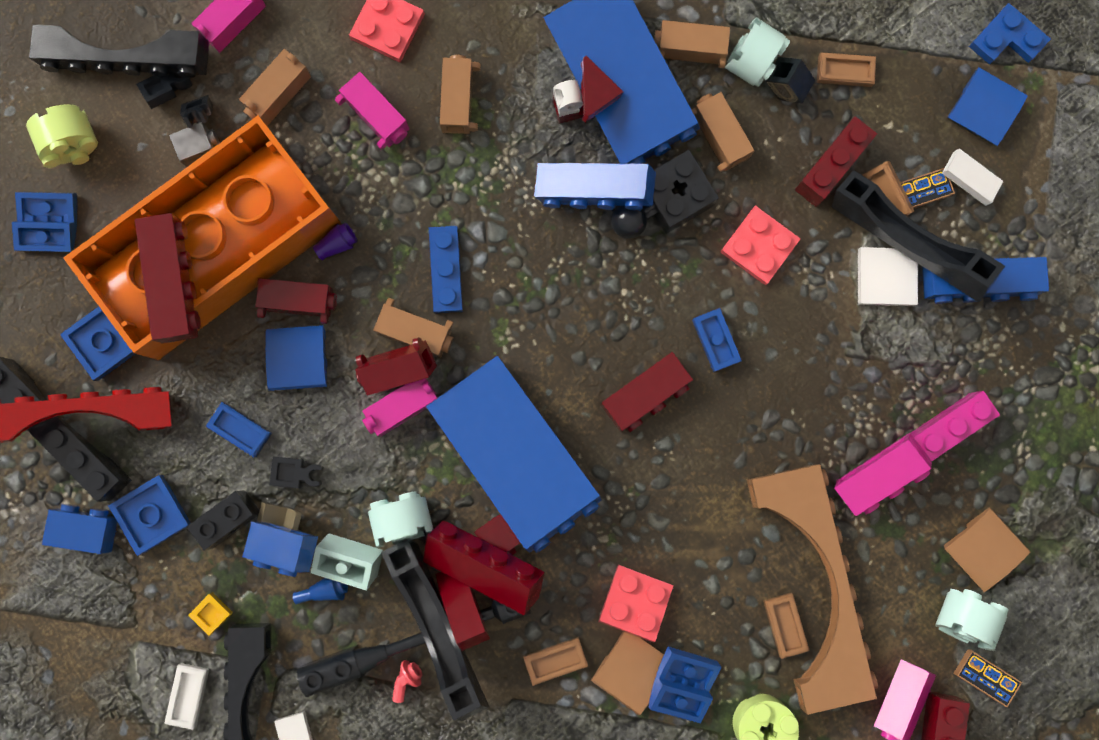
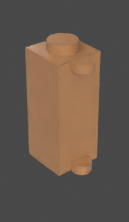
(693, 42)
(275, 87)
(457, 95)
(722, 131)
(405, 327)

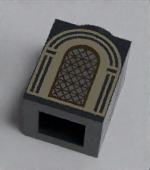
(790, 80)

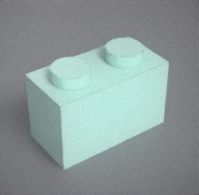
(346, 561)

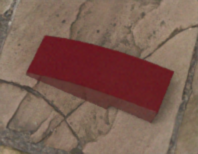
(462, 612)

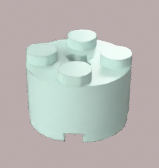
(756, 52)
(400, 519)
(971, 619)

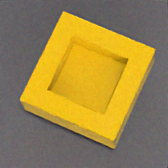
(210, 613)

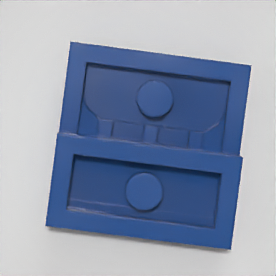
(987, 106)
(45, 221)
(296, 358)
(684, 685)

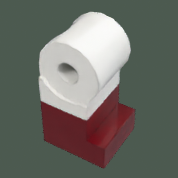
(568, 101)

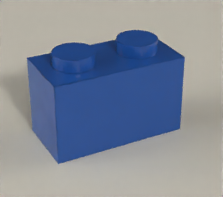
(80, 530)
(280, 547)

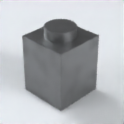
(193, 143)

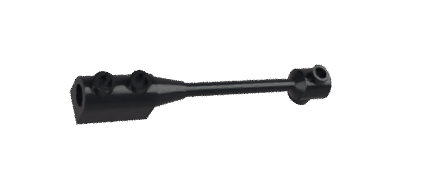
(356, 661)

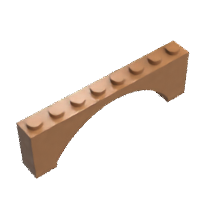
(841, 667)

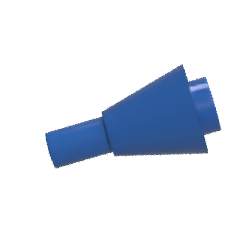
(322, 591)

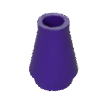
(337, 240)

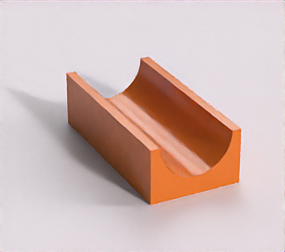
(244, 222)

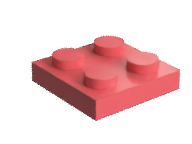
(387, 26)
(760, 245)
(636, 603)

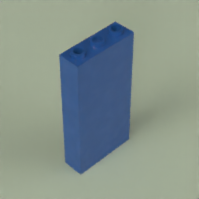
(617, 40)
(514, 455)

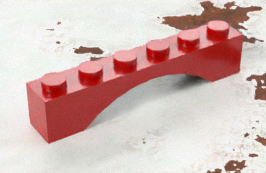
(142, 410)

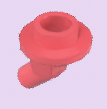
(409, 675)

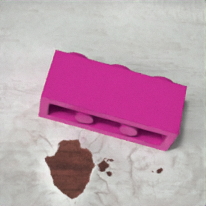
(955, 424)
(884, 475)

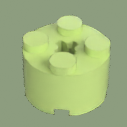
(62, 136)
(764, 711)

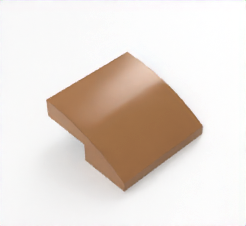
(987, 549)
(629, 671)

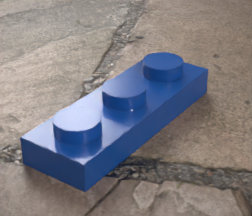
(445, 269)

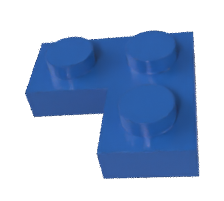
(1011, 30)

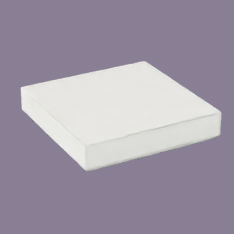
(886, 277)

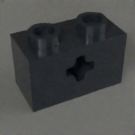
(223, 520)

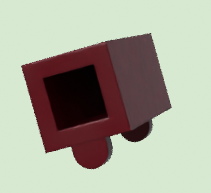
(295, 298)
(395, 367)

